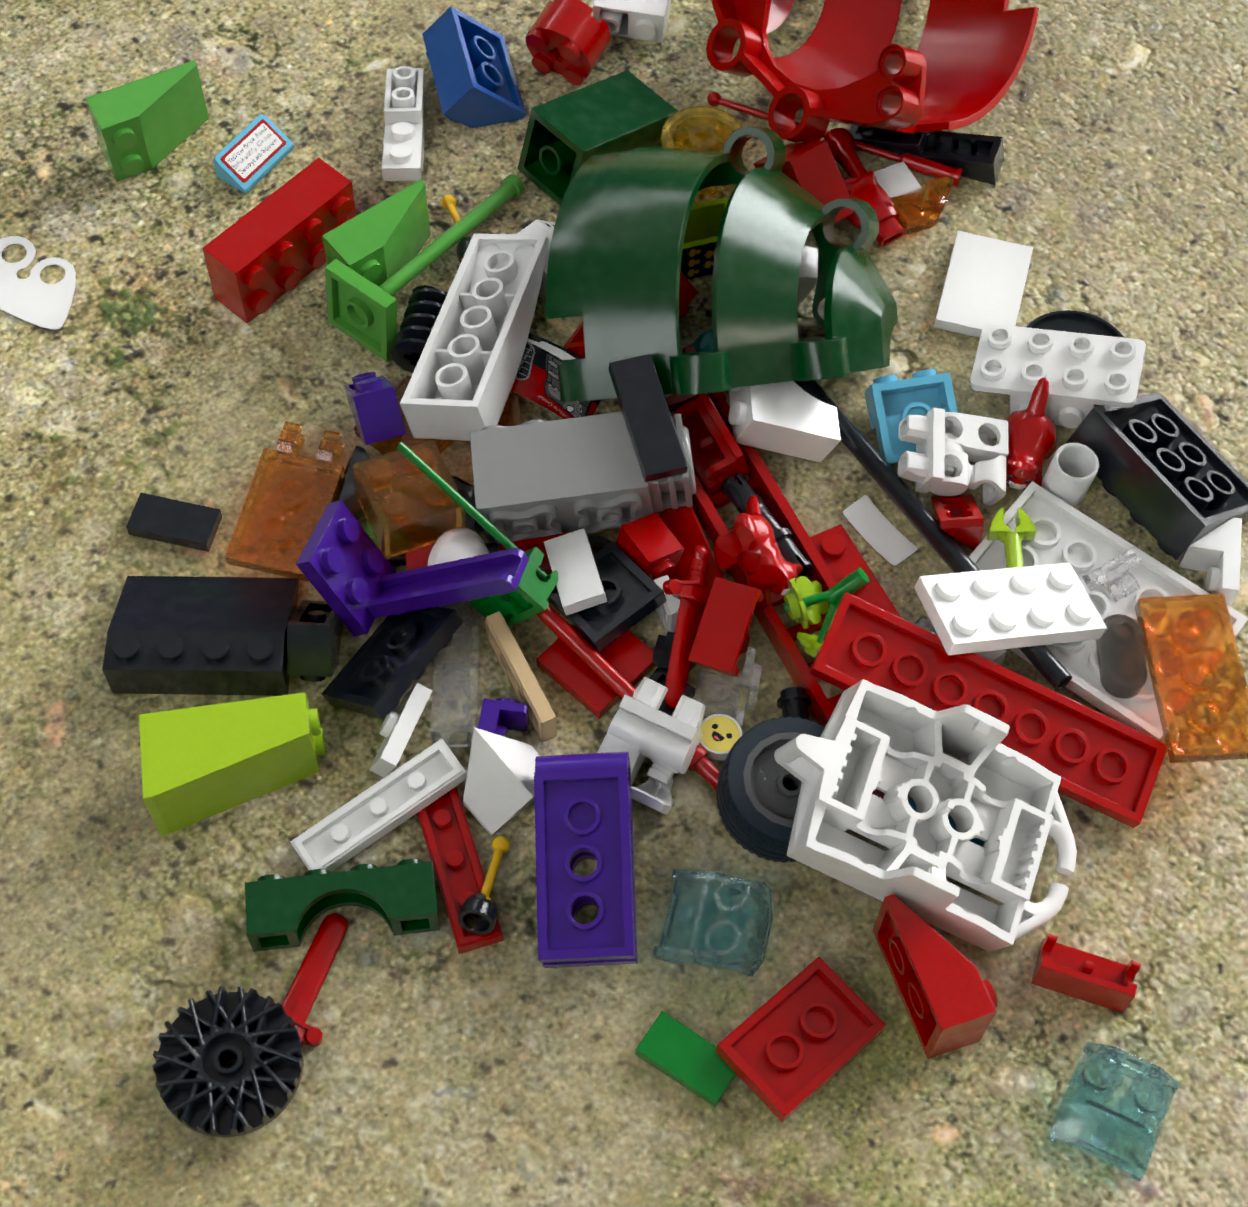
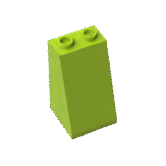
(225, 755)

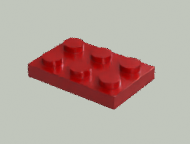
(800, 1038)

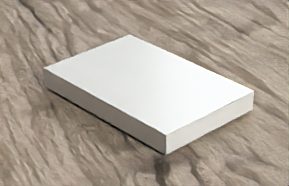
(982, 284)

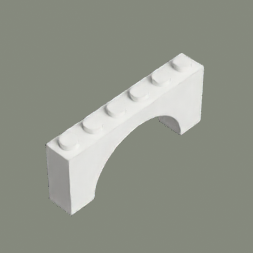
(782, 414)

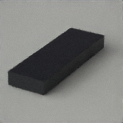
(647, 418)

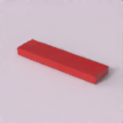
(455, 865)

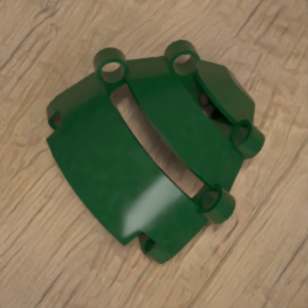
(621, 264)

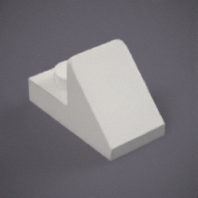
(1220, 557)

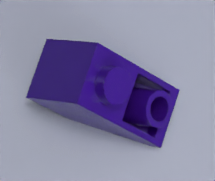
(374, 408)

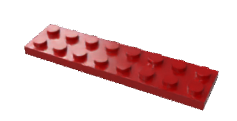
(1095, 755)

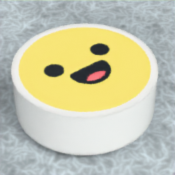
(719, 735)

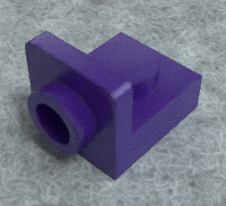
(503, 714)

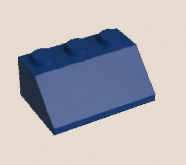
(472, 71)

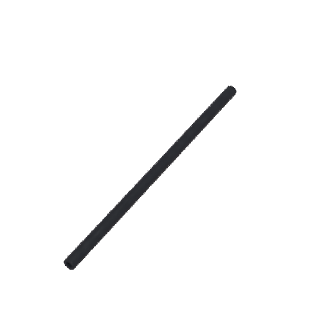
(925, 523)

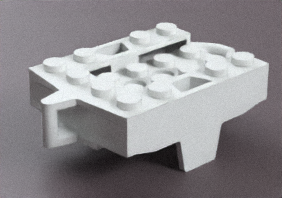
(990, 793)

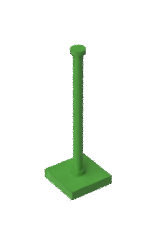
(370, 311)

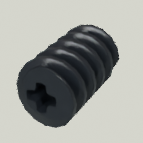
(417, 325)

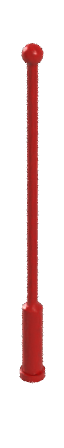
(913, 162)

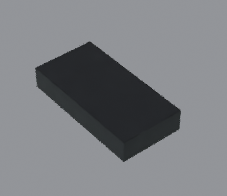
(174, 522)

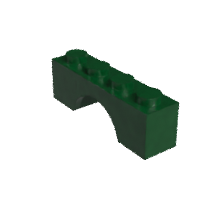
(284, 908)

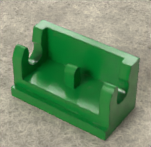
(526, 600)

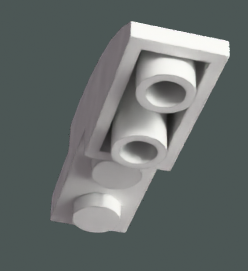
(404, 124)

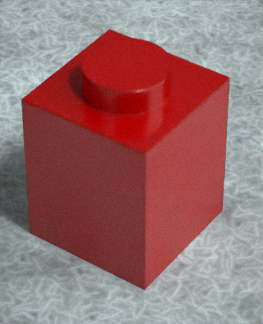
(651, 546)

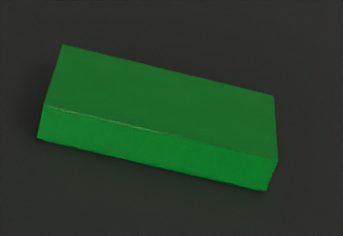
(686, 1058)

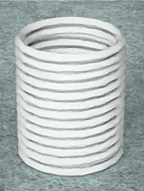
(1075, 460)

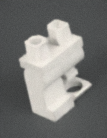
(946, 446)
(655, 735)

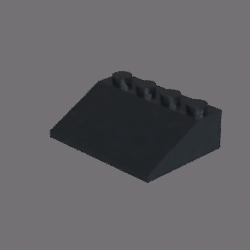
(1163, 471)
(200, 636)

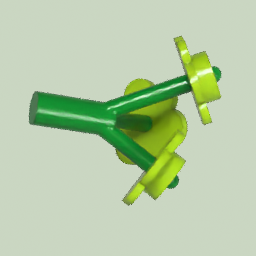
(808, 603)

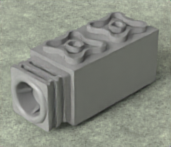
(569, 477)

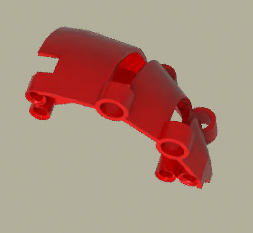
(861, 79)

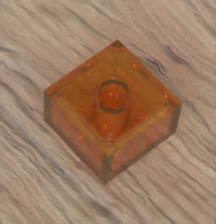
(403, 503)

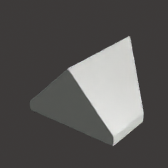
(498, 779)

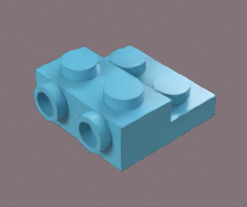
(894, 399)

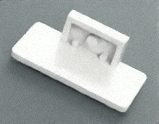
(1077, 365)

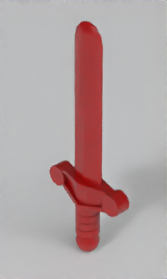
(692, 598)
(312, 976)

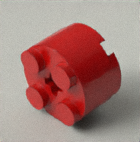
(567, 40)

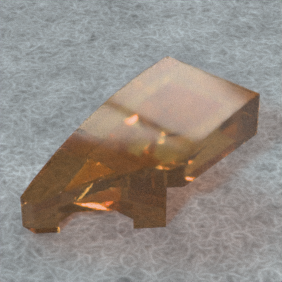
(923, 209)

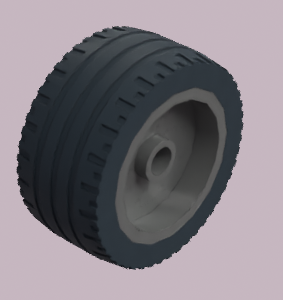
(753, 787)

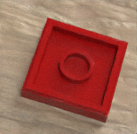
(625, 653)

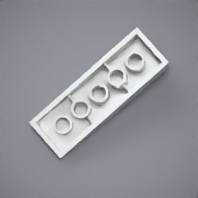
(477, 338)

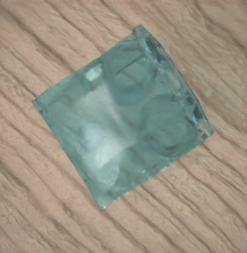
(716, 922)
(1114, 1107)

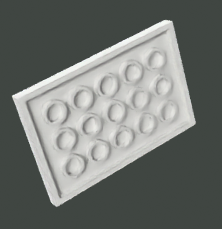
(1074, 538)

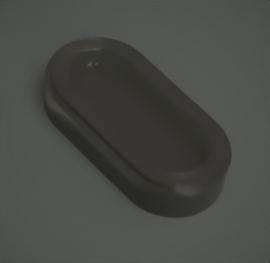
(1122, 657)

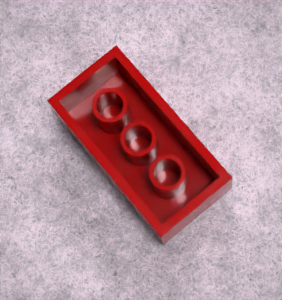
(278, 240)

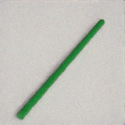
(464, 504)

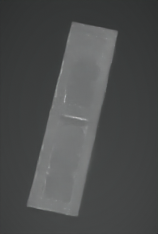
(457, 681)

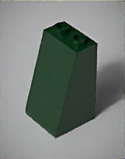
(591, 121)

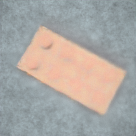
(1196, 676)

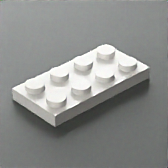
(1009, 608)

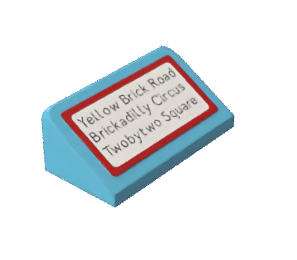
(252, 154)

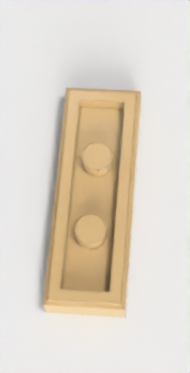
(520, 676)

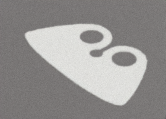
(30, 297)

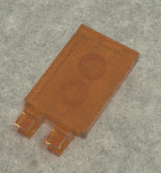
(286, 503)

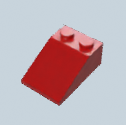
(935, 980)

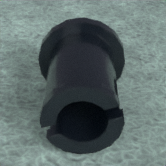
(794, 702)

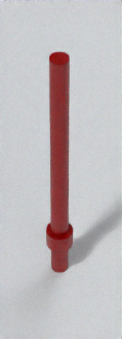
(615, 681)

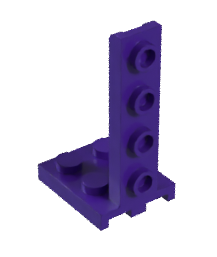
(364, 586)

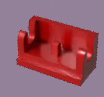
(712, 444)
(724, 626)
(1085, 975)

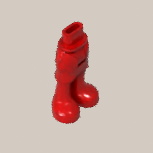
(864, 186)

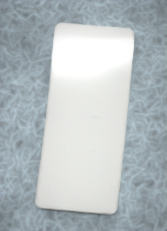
(879, 531)

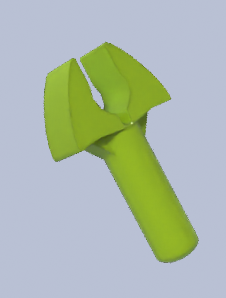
(1012, 540)

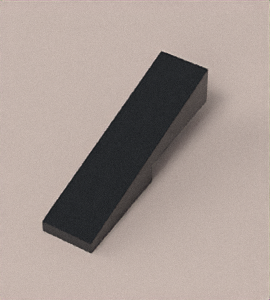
(977, 154)

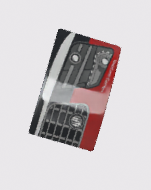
(539, 380)

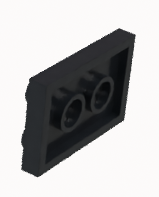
(392, 660)

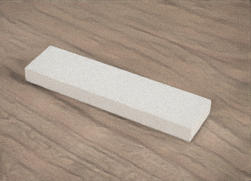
(380, 808)

